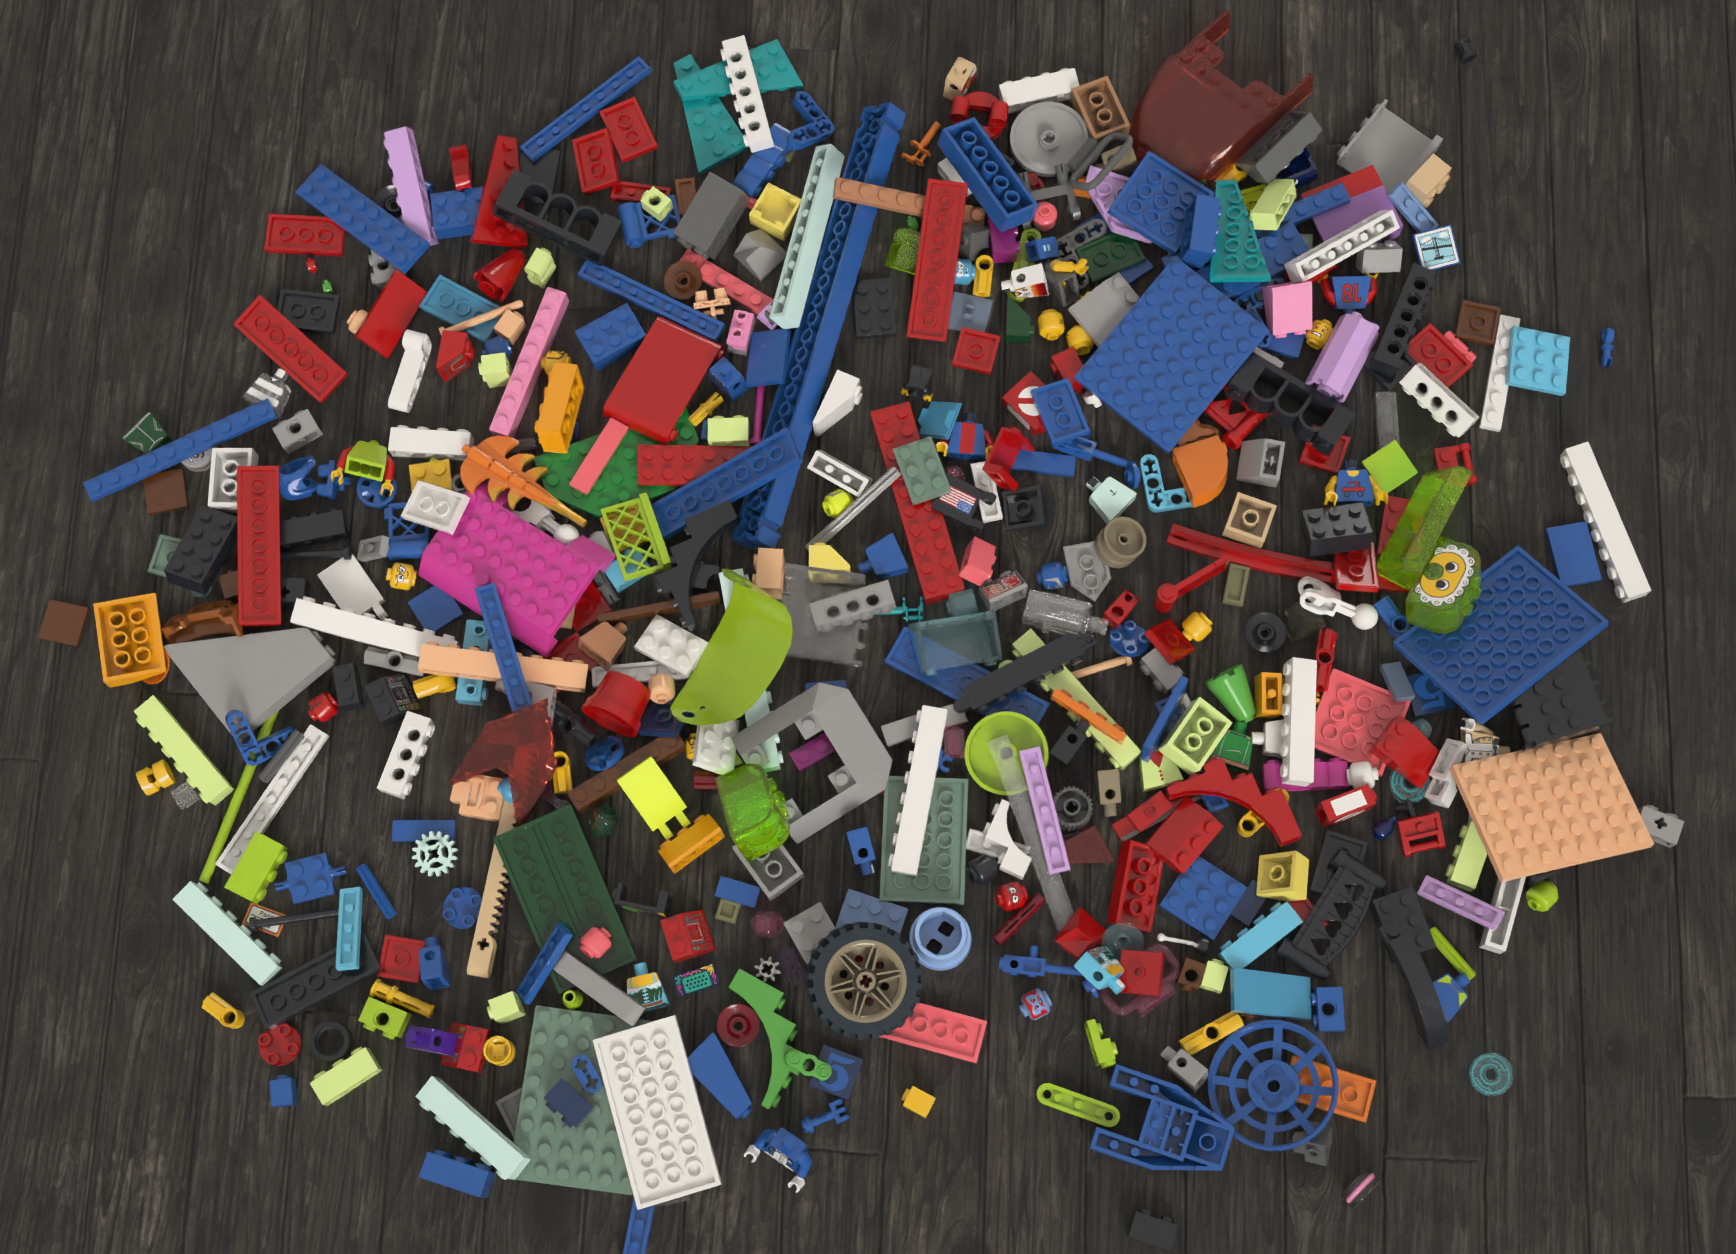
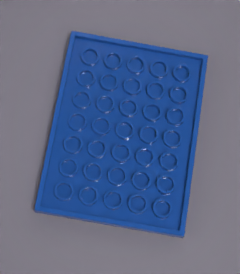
(1171, 354)
(1510, 639)

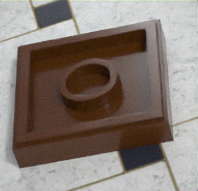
(1477, 323)
(166, 492)
(64, 623)

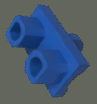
(330, 488)

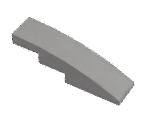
(903, 729)

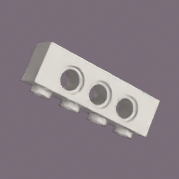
(1465, 416)
(411, 724)

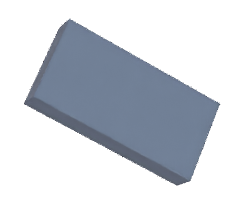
(1397, 682)

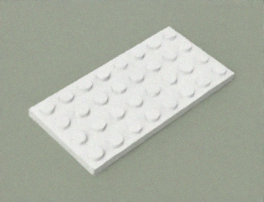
(657, 1112)

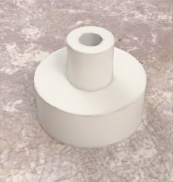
(1091, 399)

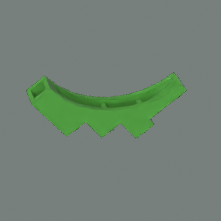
(765, 1002)

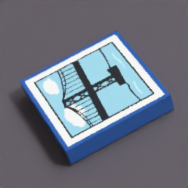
(1436, 248)

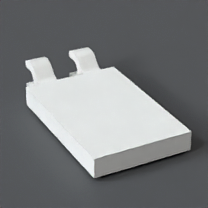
(352, 587)

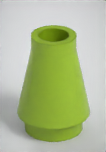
(577, 999)

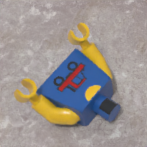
(1353, 487)

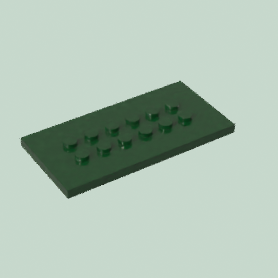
(562, 884)

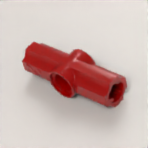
(1324, 649)

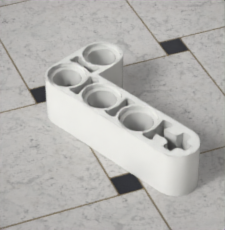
(411, 370)

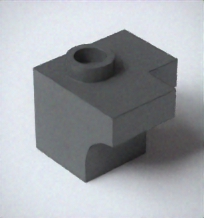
(973, 240)
(1318, 1148)

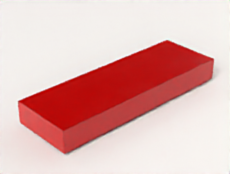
(633, 192)

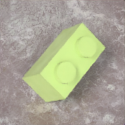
(495, 369)
(728, 431)
(506, 1007)

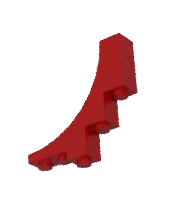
(1216, 781)

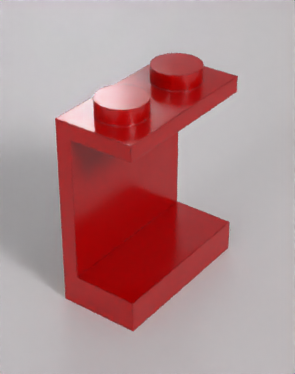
(1004, 455)

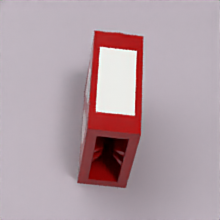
(1021, 405)
(1345, 806)

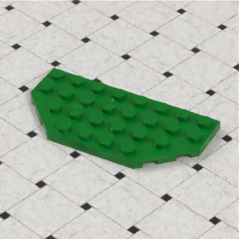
(618, 479)

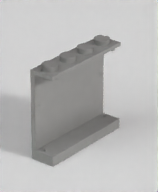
(1389, 146)

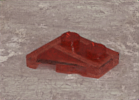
(1087, 848)

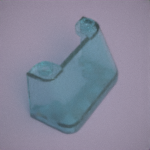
(956, 641)

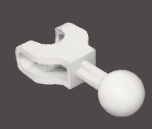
(543, 519)
(1328, 601)

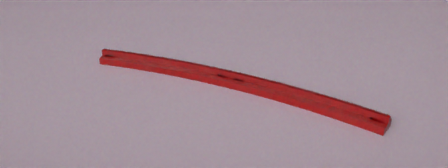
(1261, 559)

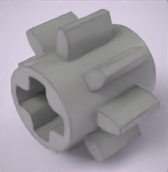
(761, 968)

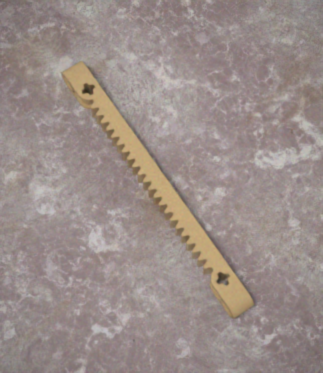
(480, 959)

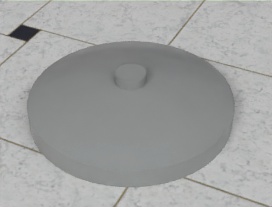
(1046, 137)

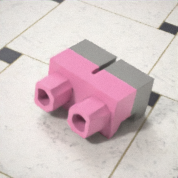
(740, 332)

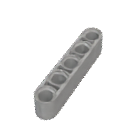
(599, 988)

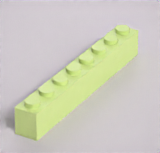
(1119, 754)

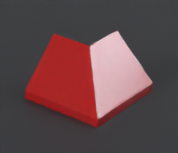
(1080, 934)

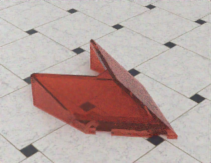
(520, 747)

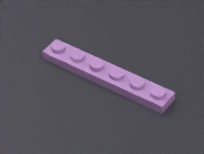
(1044, 810)

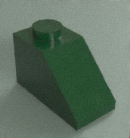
(1017, 323)

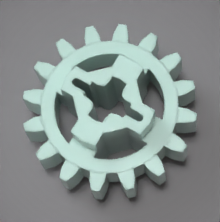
(427, 848)

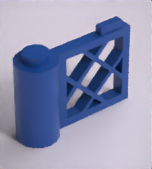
(634, 225)
(405, 545)

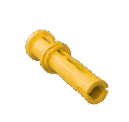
(393, 995)

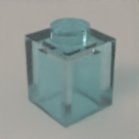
(961, 603)

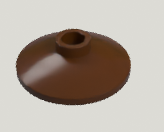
(676, 274)

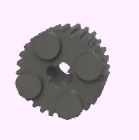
(1078, 800)

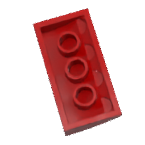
(1135, 886)

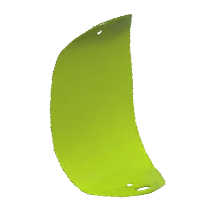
(738, 658)

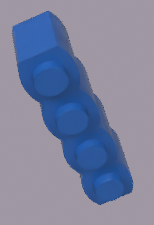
(763, 163)

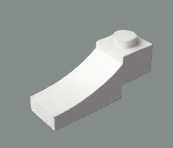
(1443, 786)

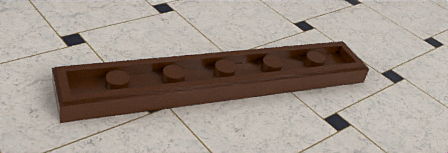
(659, 608)

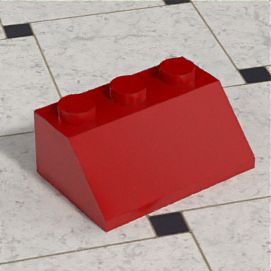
(1184, 835)

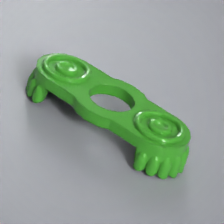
(795, 1059)

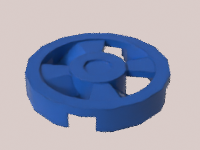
(366, 492)
(602, 753)

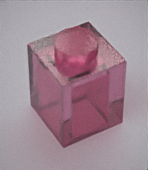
(954, 742)

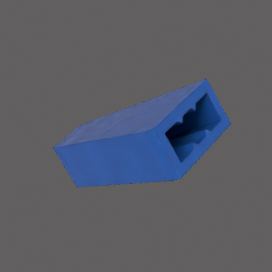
(715, 1071)

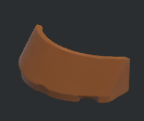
(203, 621)

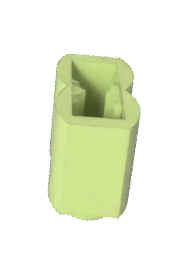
(540, 267)

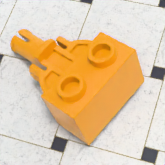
(1269, 695)

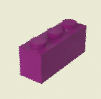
(1003, 244)

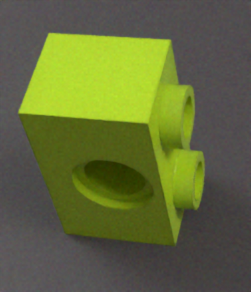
(375, 1009)

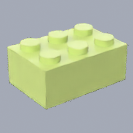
(1195, 736)

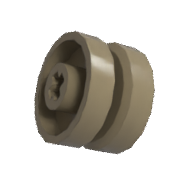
(1120, 542)

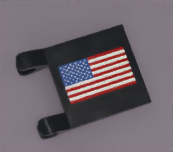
(962, 503)

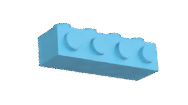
(473, 690)
(1261, 937)

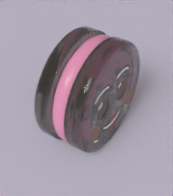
(1360, 1188)

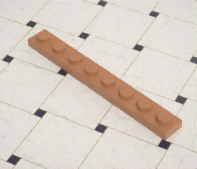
(893, 199)

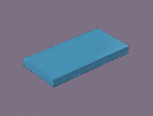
(457, 304)
(1270, 994)

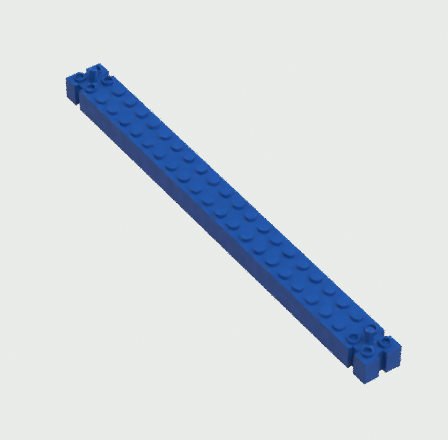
(821, 320)

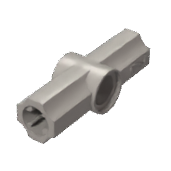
(384, 658)

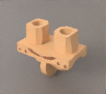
(720, 300)

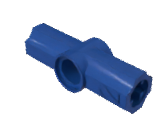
(1389, 614)

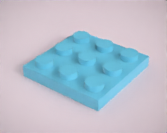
(1538, 360)

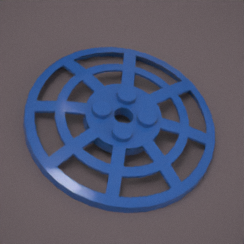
(1270, 1071)

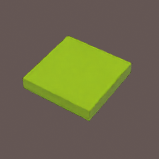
(1389, 467)

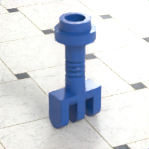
(834, 1113)

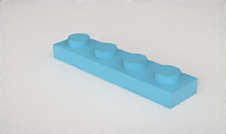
(349, 929)

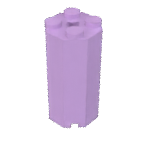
(1343, 356)

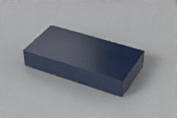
(1248, 905)

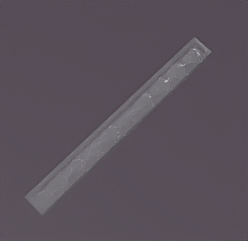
(1022, 808)

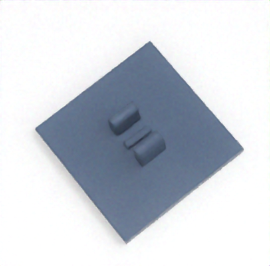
(969, 312)

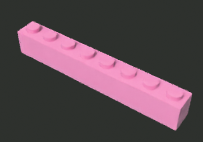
(529, 363)

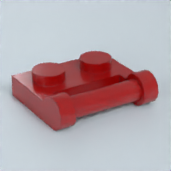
(1446, 457)
(1420, 827)

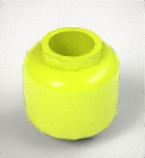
(836, 502)

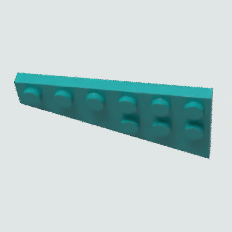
(770, 66)
(709, 124)
(1238, 249)

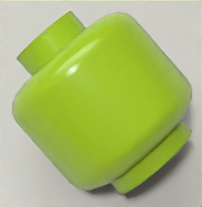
(1542, 896)

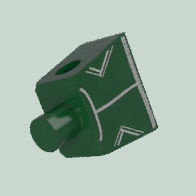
(147, 435)

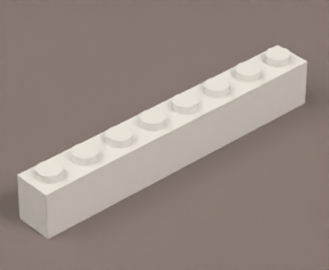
(1605, 522)
(364, 628)
(919, 790)

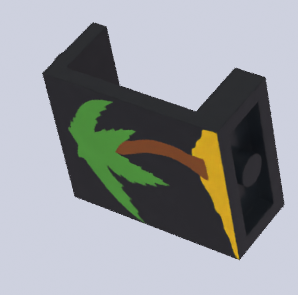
(662, 909)

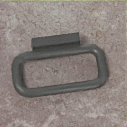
(1090, 153)

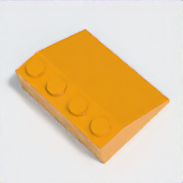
(129, 639)

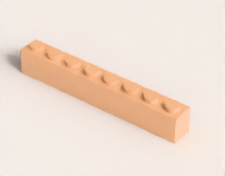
(482, 665)

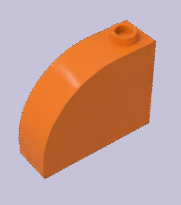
(1202, 469)

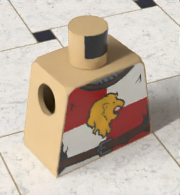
(961, 75)

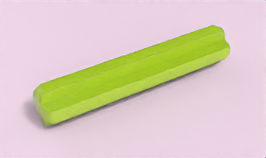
(1451, 954)

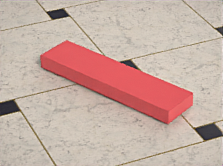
(599, 456)

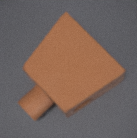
(604, 643)

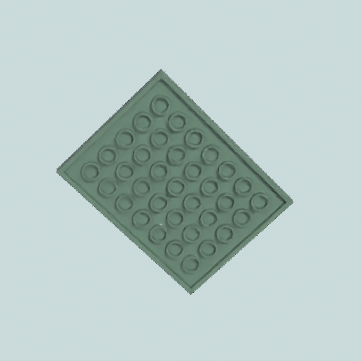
(563, 1155)

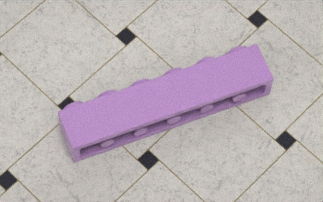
(410, 183)

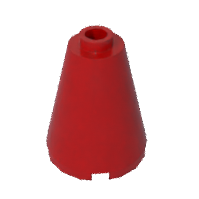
(500, 274)

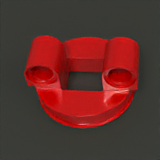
(981, 102)

